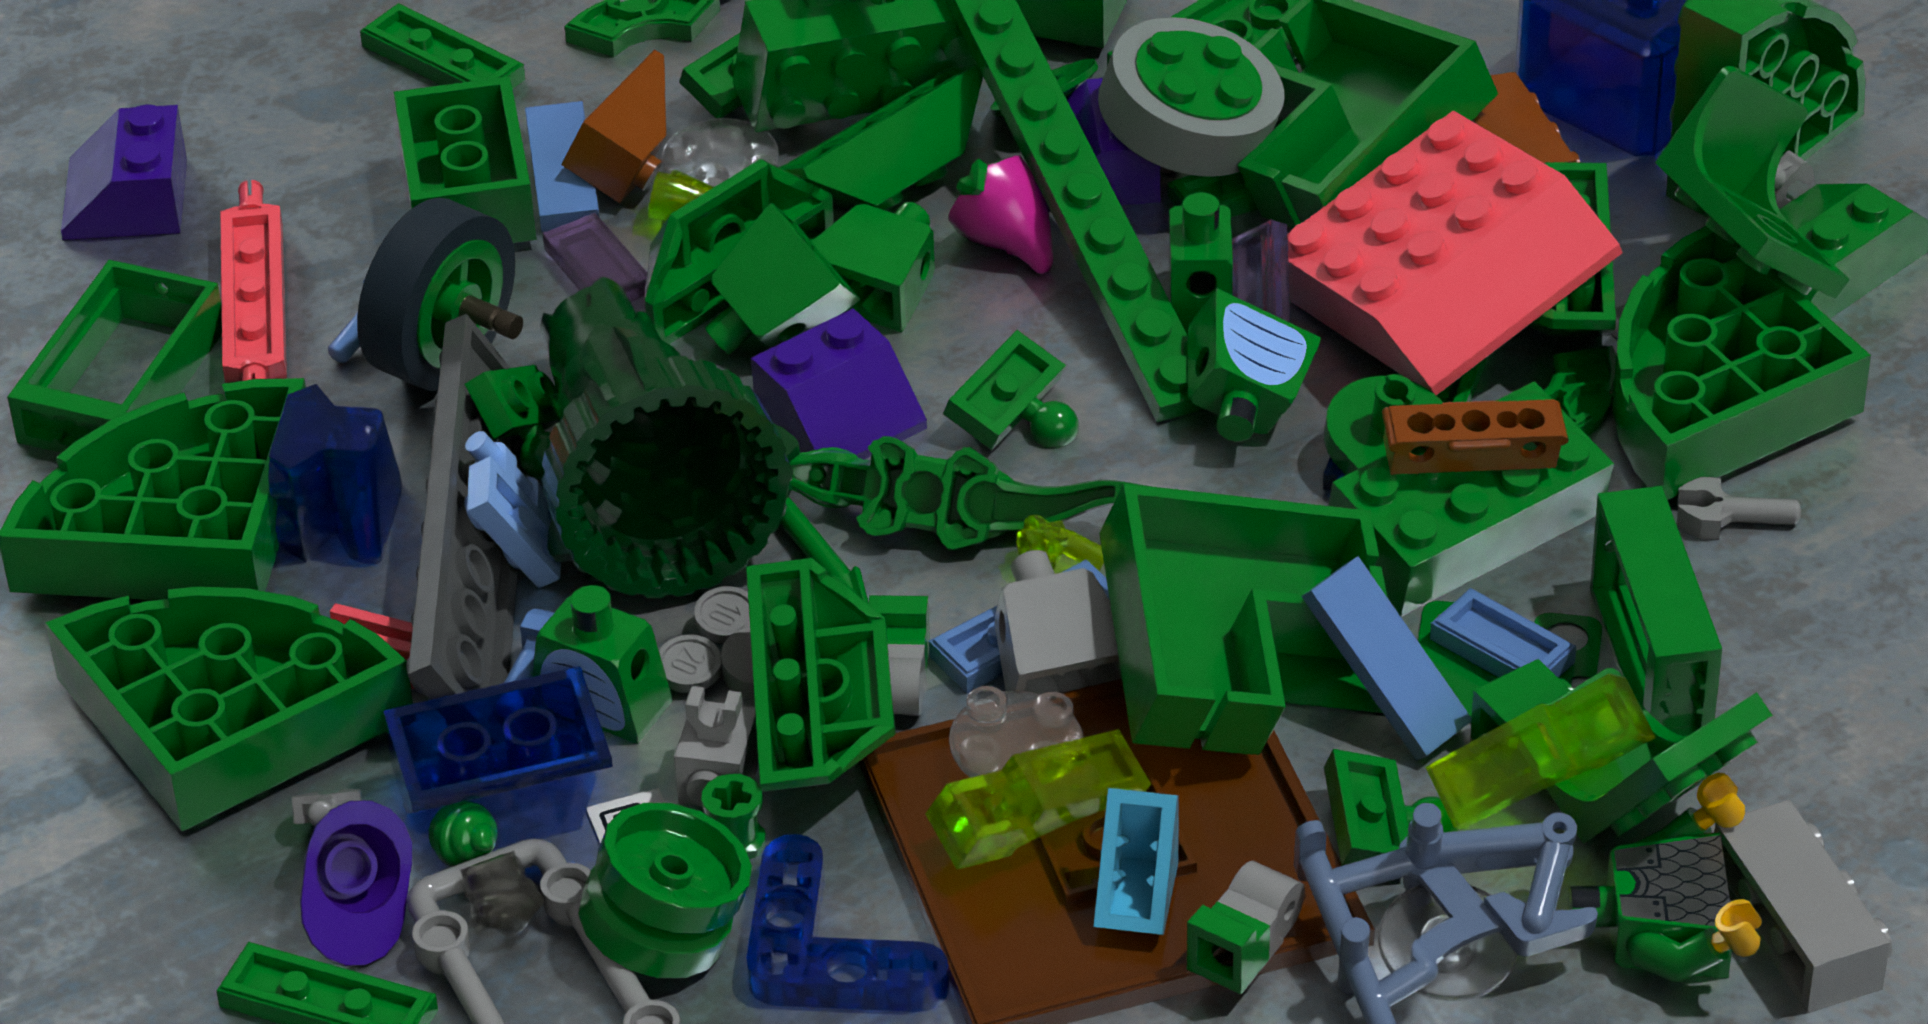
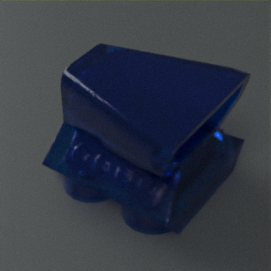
(333, 476)

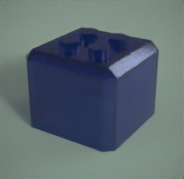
(1603, 66)

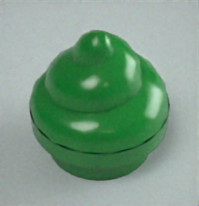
(462, 832)

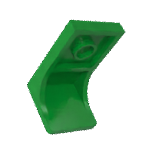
(1728, 168)
(1655, 772)

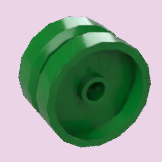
(664, 890)

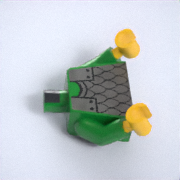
(1672, 894)

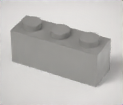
(1807, 906)

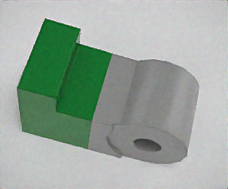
(908, 648)
(1245, 921)

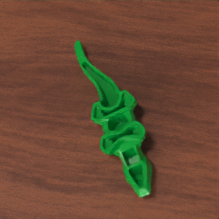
(956, 497)

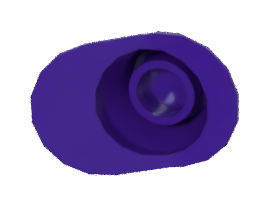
(356, 882)

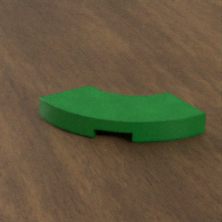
(616, 25)
(1584, 385)

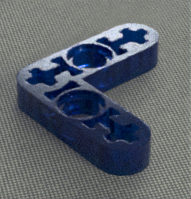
(812, 958)

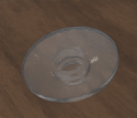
(1463, 976)

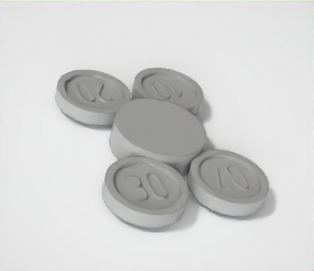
(696, 661)

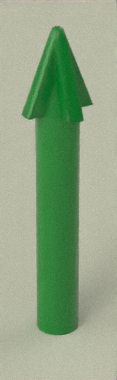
(816, 547)

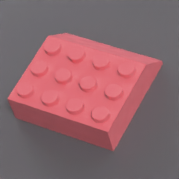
(1445, 252)

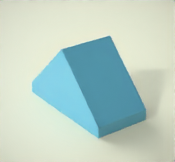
(1137, 861)

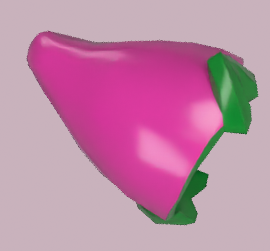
(1005, 211)

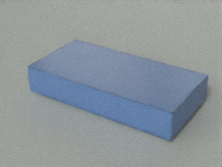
(1498, 637)

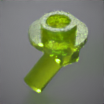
(1056, 541)

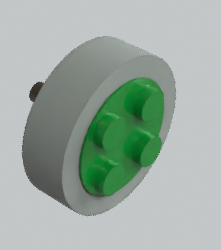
(1189, 95)

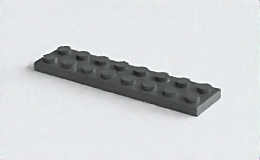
(462, 577)

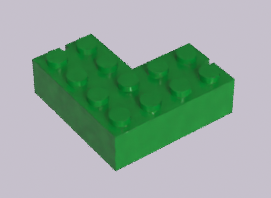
(1360, 97)
(1208, 599)

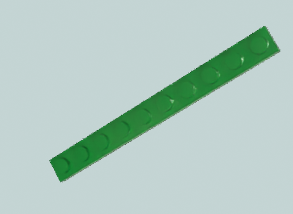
(1080, 201)

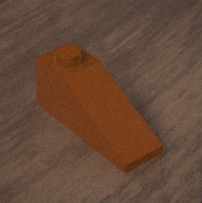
(624, 134)

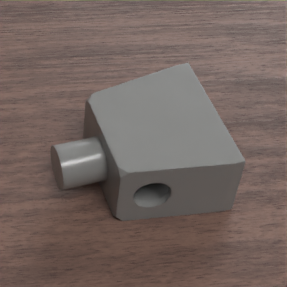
(1054, 628)

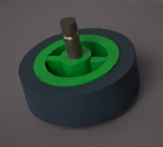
(430, 271)

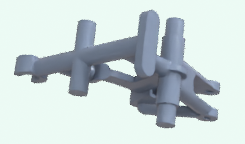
(1436, 862)

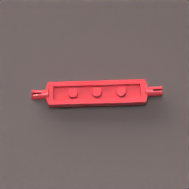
(252, 289)

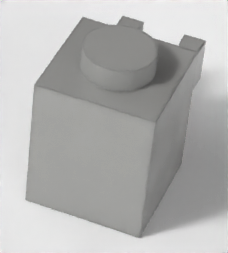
(714, 743)

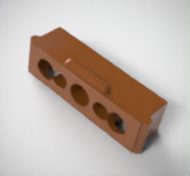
(1473, 436)

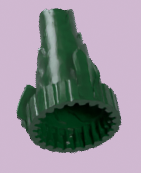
(656, 459)

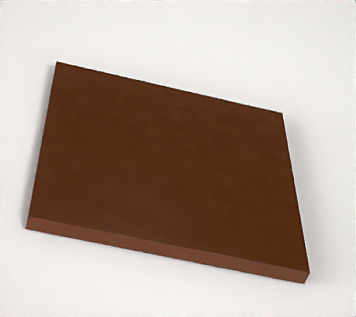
(1025, 922)

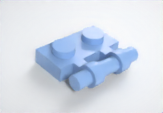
(510, 509)

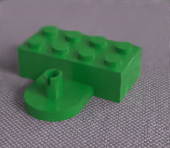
(839, 56)
(1452, 525)

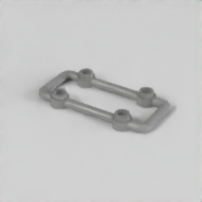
(444, 943)

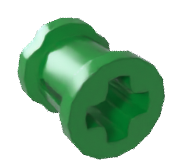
(735, 803)

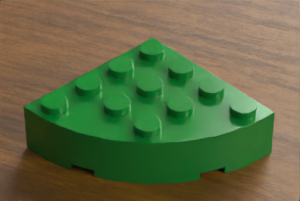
(1782, 43)
(1725, 366)
(156, 501)
(224, 690)

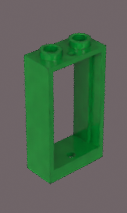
(41, 401)
(1654, 609)

